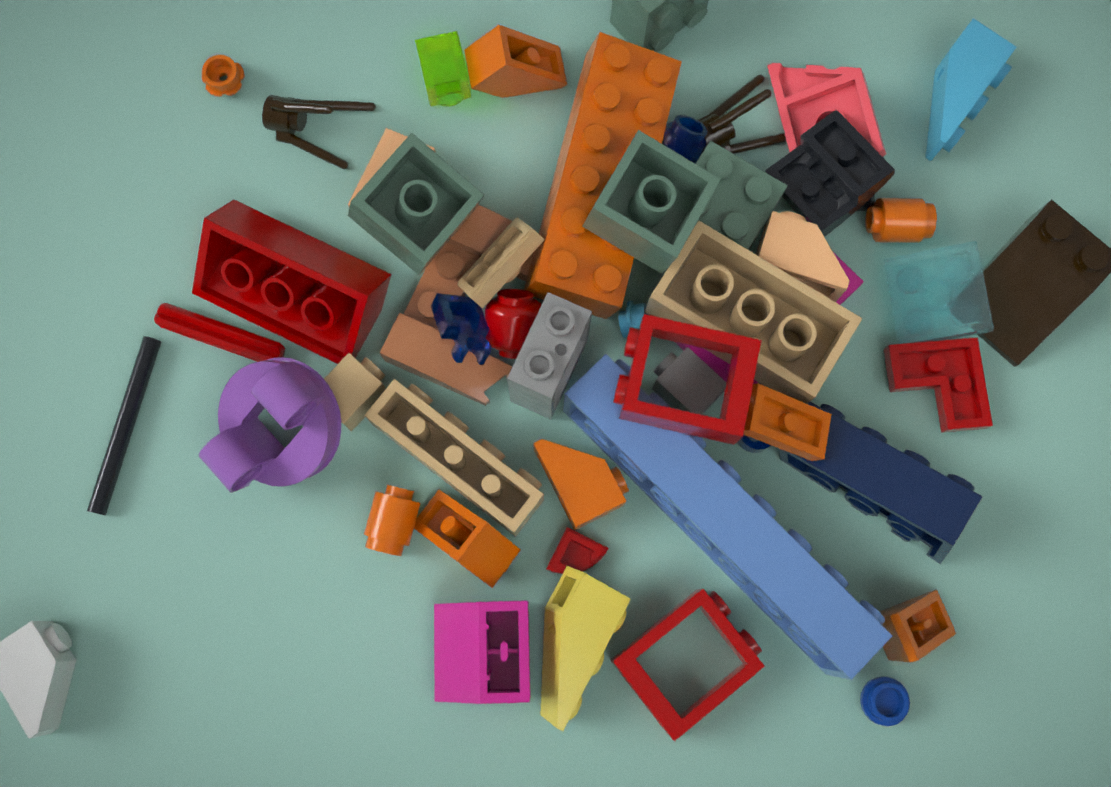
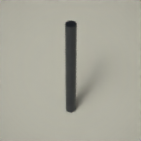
(124, 426)

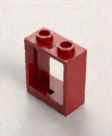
(738, 389)
(740, 642)

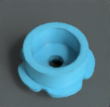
(631, 317)

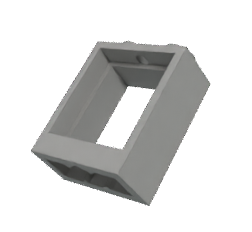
(548, 353)

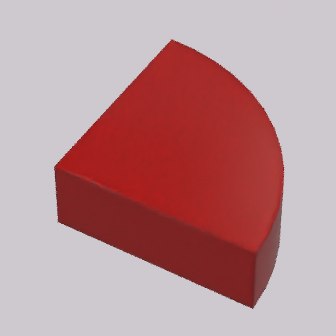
(576, 552)

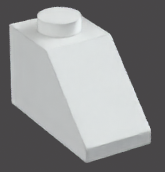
(37, 675)

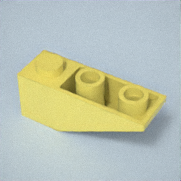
(576, 633)

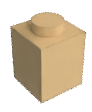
(355, 388)

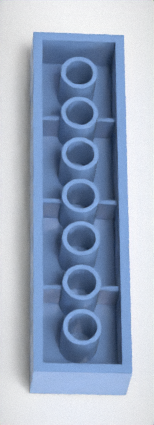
(731, 527)

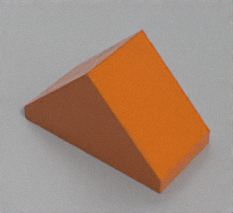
(916, 627)

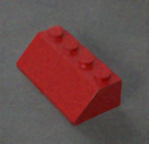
(288, 281)

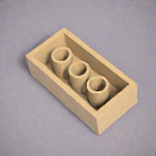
(739, 293)

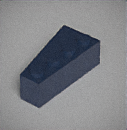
(891, 483)

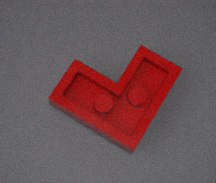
(952, 371)

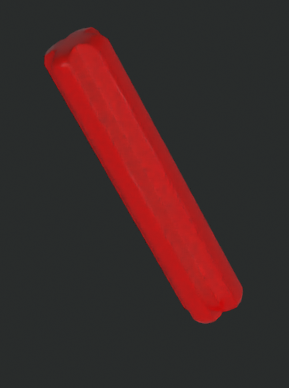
(217, 333)

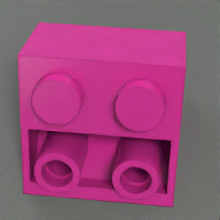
(482, 652)

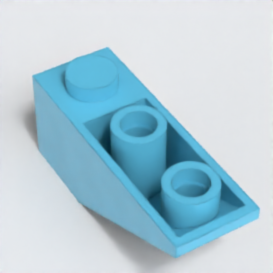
(959, 83)

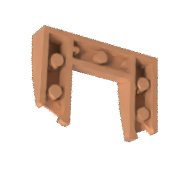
(415, 338)

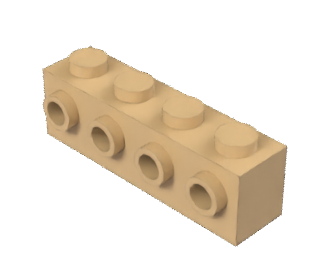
(455, 457)

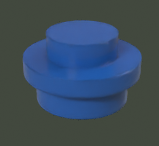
(885, 701)

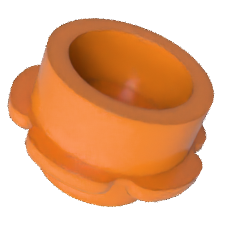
(215, 68)

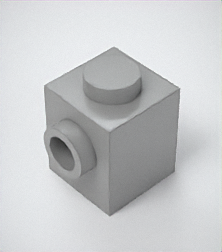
(687, 382)

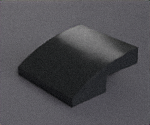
(831, 173)

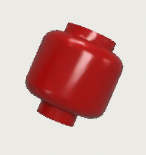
(510, 320)

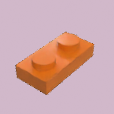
(787, 423)

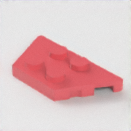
(814, 92)

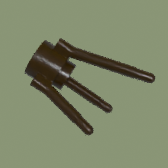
(290, 115)
(720, 124)

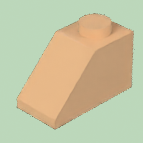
(802, 253)

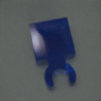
(463, 322)

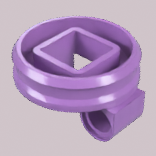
(293, 397)

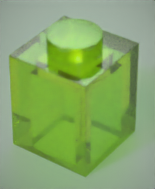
(443, 69)

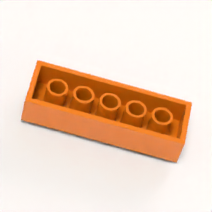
(616, 95)

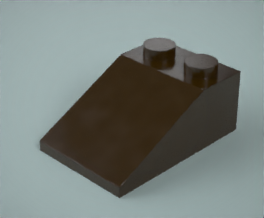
(1041, 280)

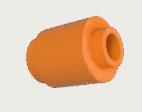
(901, 220)
(391, 520)

